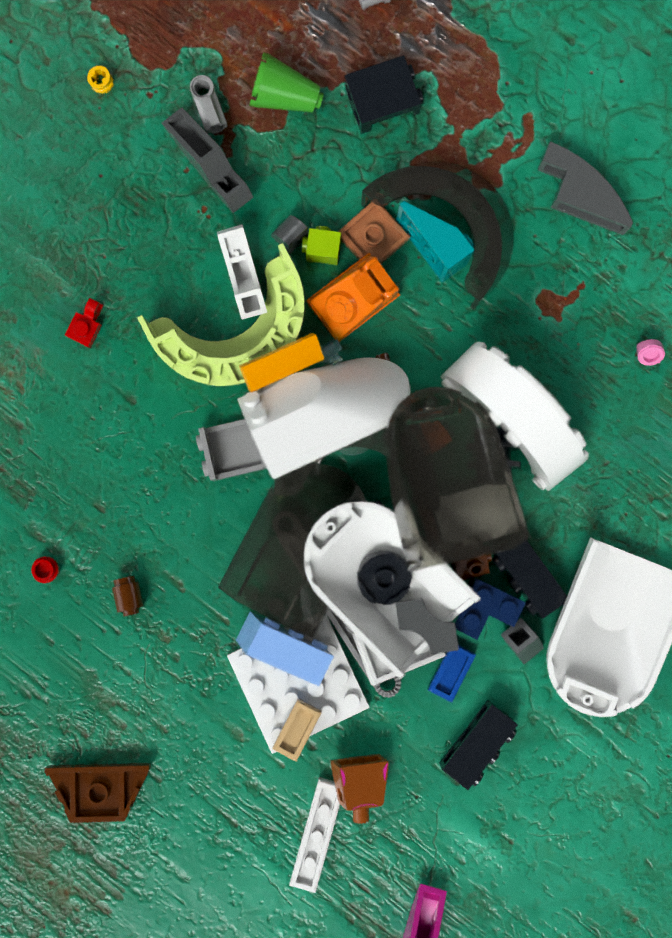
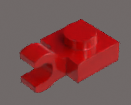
(83, 327)

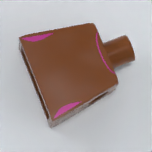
(360, 784)

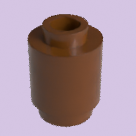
(127, 595)

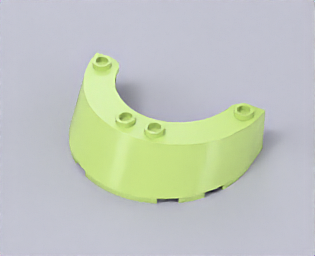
(219, 361)

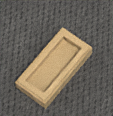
(297, 730)

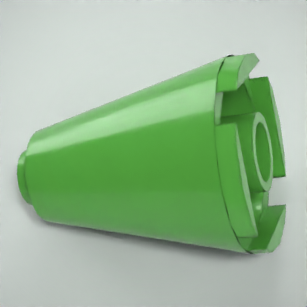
(284, 88)

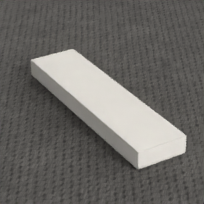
(316, 837)

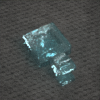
(330, 352)

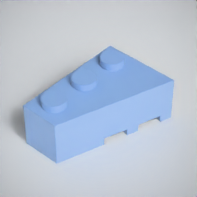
(284, 648)

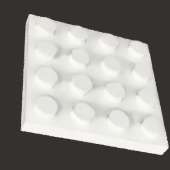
(275, 692)

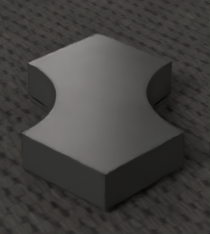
(438, 634)

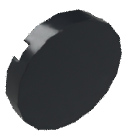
(384, 577)

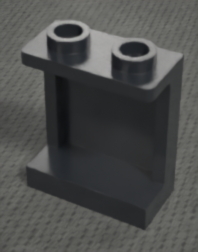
(382, 92)

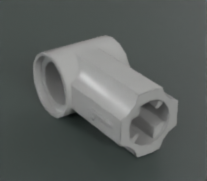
(208, 105)

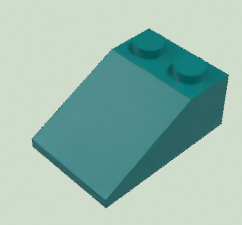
(436, 240)

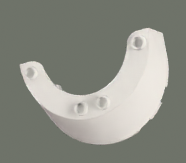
(522, 410)

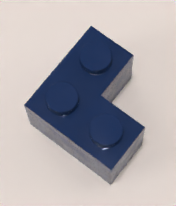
(492, 603)

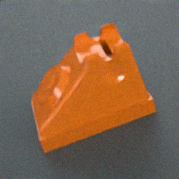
(353, 297)

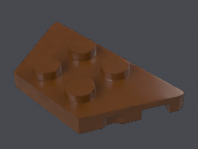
(98, 790)

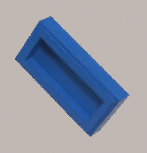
(451, 673)

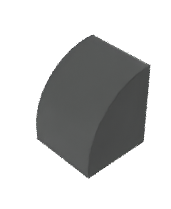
(290, 233)
(522, 641)

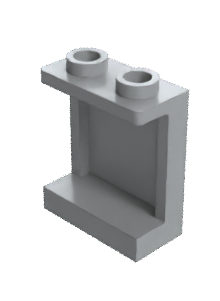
(229, 450)

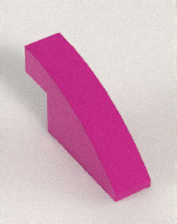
(426, 913)

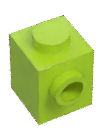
(322, 245)

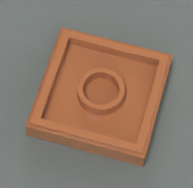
(373, 233)

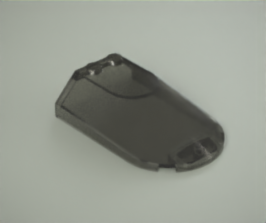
(270, 563)

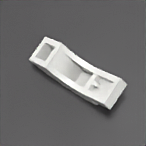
(242, 272)

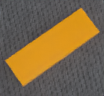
(281, 362)

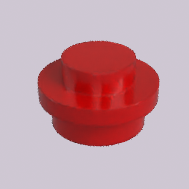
(45, 569)

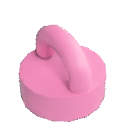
(650, 352)

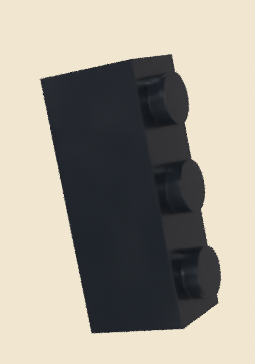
(531, 579)
(478, 745)

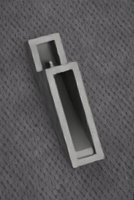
(207, 159)
(584, 190)

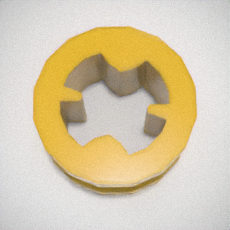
(92, 78)

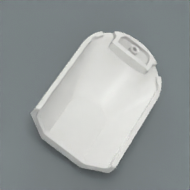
(322, 410)
(332, 560)
(611, 632)

